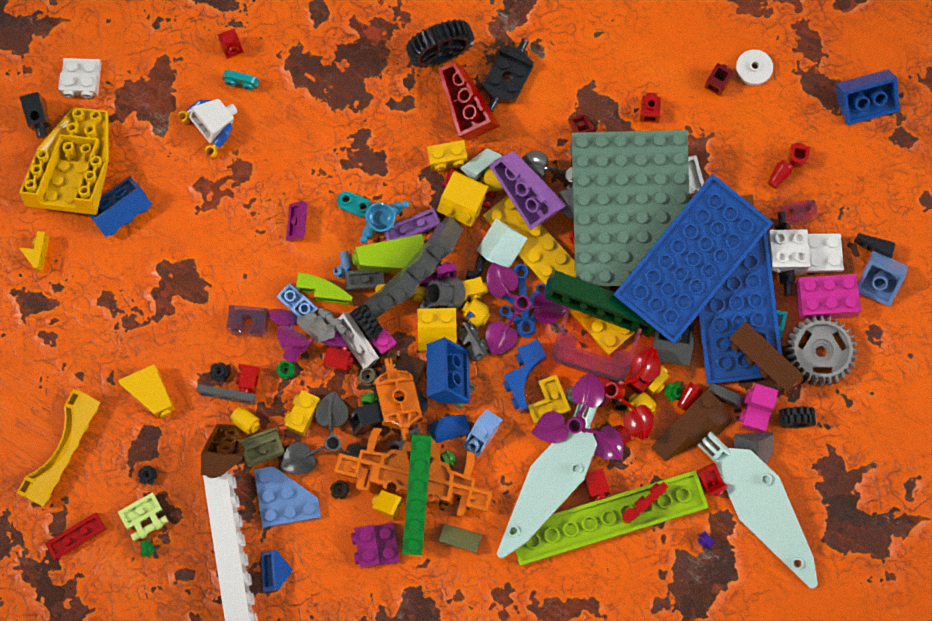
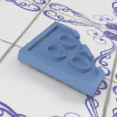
(283, 499)

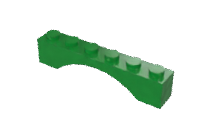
(416, 494)

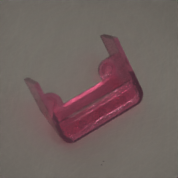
(567, 354)

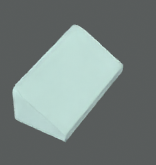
(477, 166)

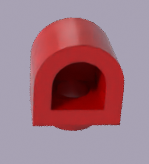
(798, 154)

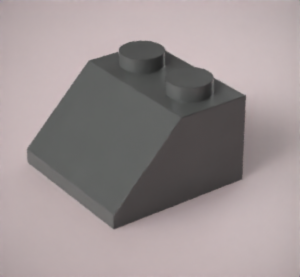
(677, 353)

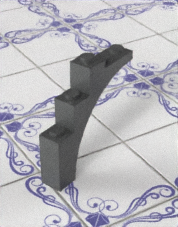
(420, 267)

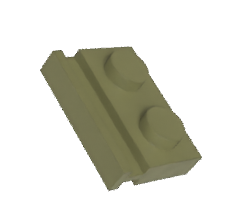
(262, 447)

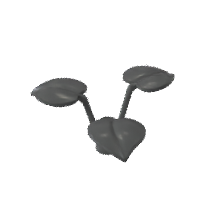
(537, 162)
(328, 412)

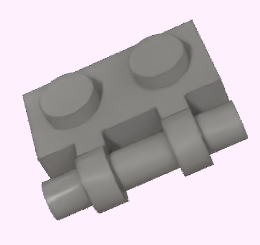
(317, 326)

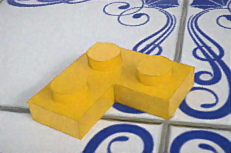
(554, 399)

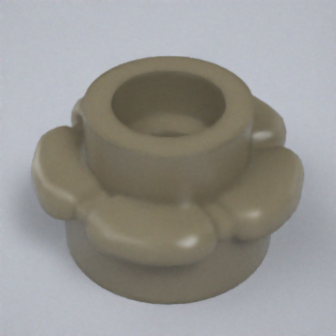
(367, 371)

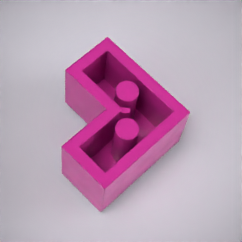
(760, 403)

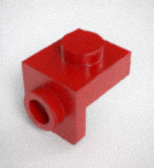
(711, 480)

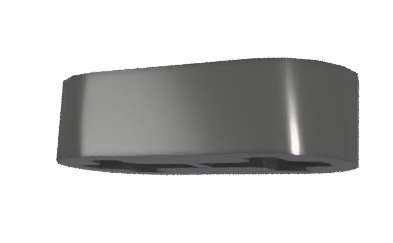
(726, 396)

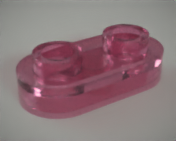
(799, 211)

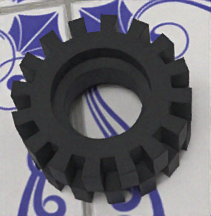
(366, 322)
(797, 417)

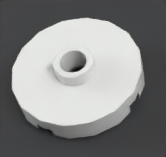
(753, 76)

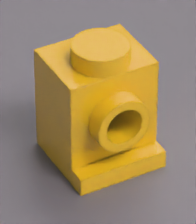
(474, 289)

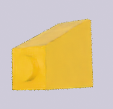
(149, 390)

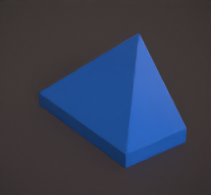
(449, 428)
(274, 570)

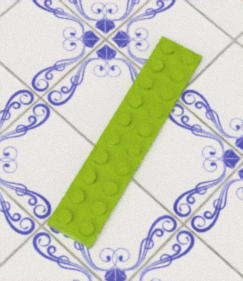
(603, 518)

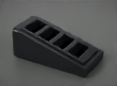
(875, 244)

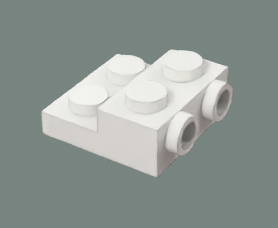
(80, 77)

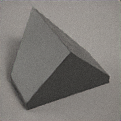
(760, 443)

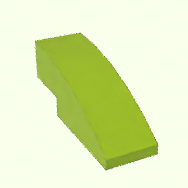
(323, 290)

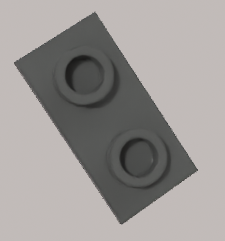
(470, 334)

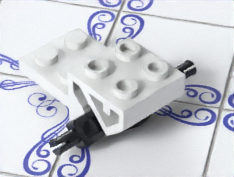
(800, 253)

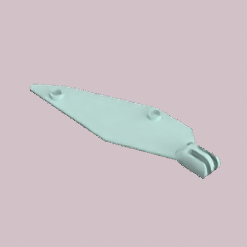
(549, 484)
(763, 505)

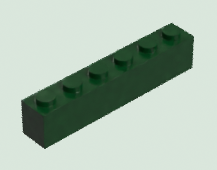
(594, 302)

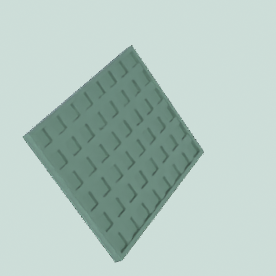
(624, 198)

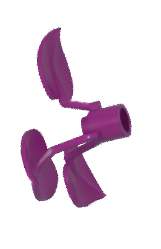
(502, 281)
(292, 339)
(590, 393)

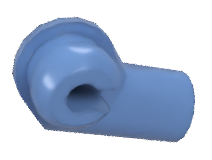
(344, 266)

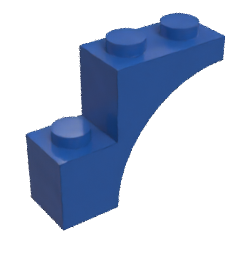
(528, 356)

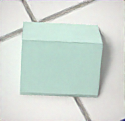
(501, 244)

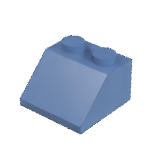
(881, 278)

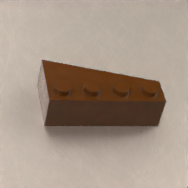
(766, 359)

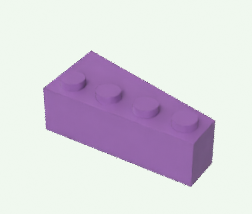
(526, 190)

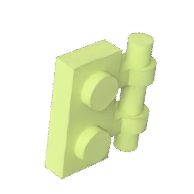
(140, 511)

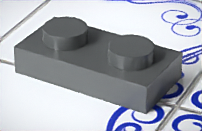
(363, 280)

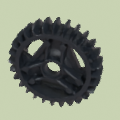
(440, 43)

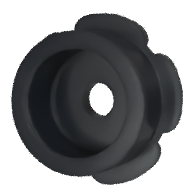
(219, 376)
(152, 475)

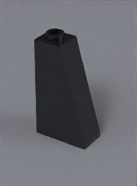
(370, 416)

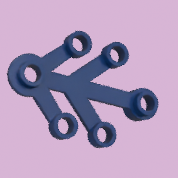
(525, 321)

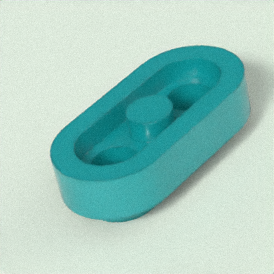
(236, 78)
(353, 204)

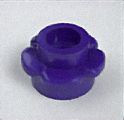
(705, 540)

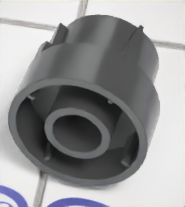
(446, 292)

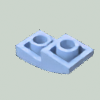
(296, 301)

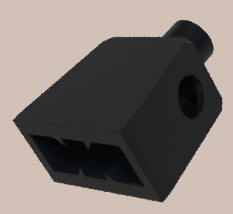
(34, 107)

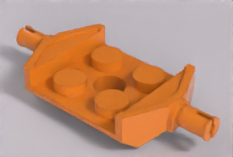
(398, 413)

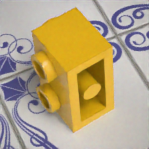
(447, 155)
(302, 413)

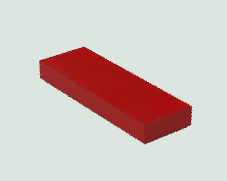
(75, 536)

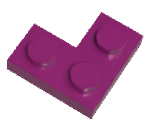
(444, 269)

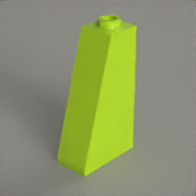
(388, 255)

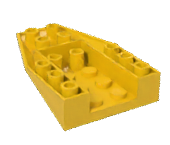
(70, 164)

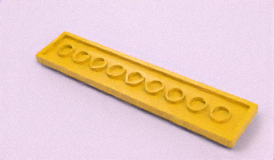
(544, 256)

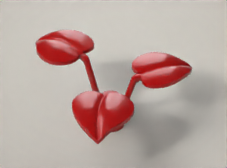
(640, 420)

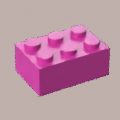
(828, 296)

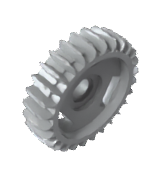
(821, 336)

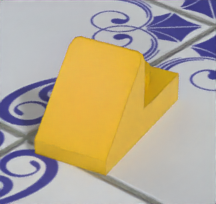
(37, 255)

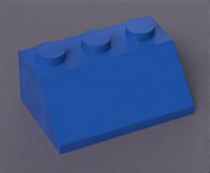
(868, 96)
(120, 206)
(447, 372)

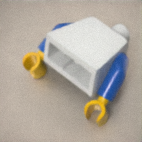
(212, 120)

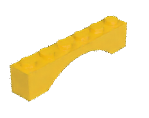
(78, 413)

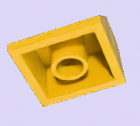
(462, 198)
(436, 324)

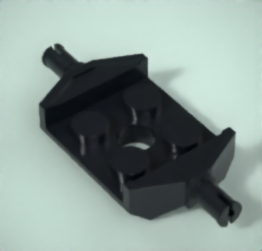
(509, 61)

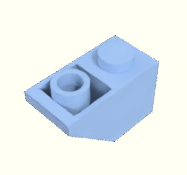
(482, 432)

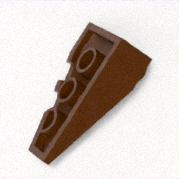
(693, 425)
(221, 451)

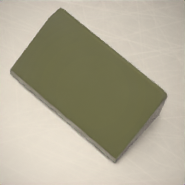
(460, 538)

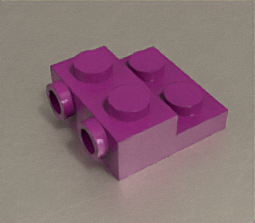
(375, 545)

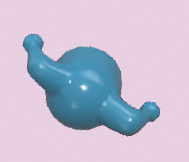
(380, 218)

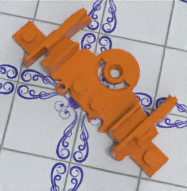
(393, 467)

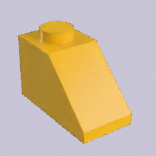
(387, 504)

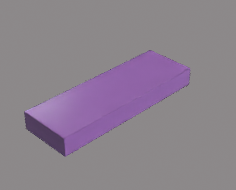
(414, 225)

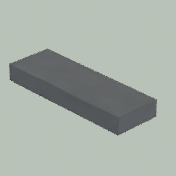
(226, 394)

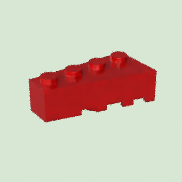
(467, 105)

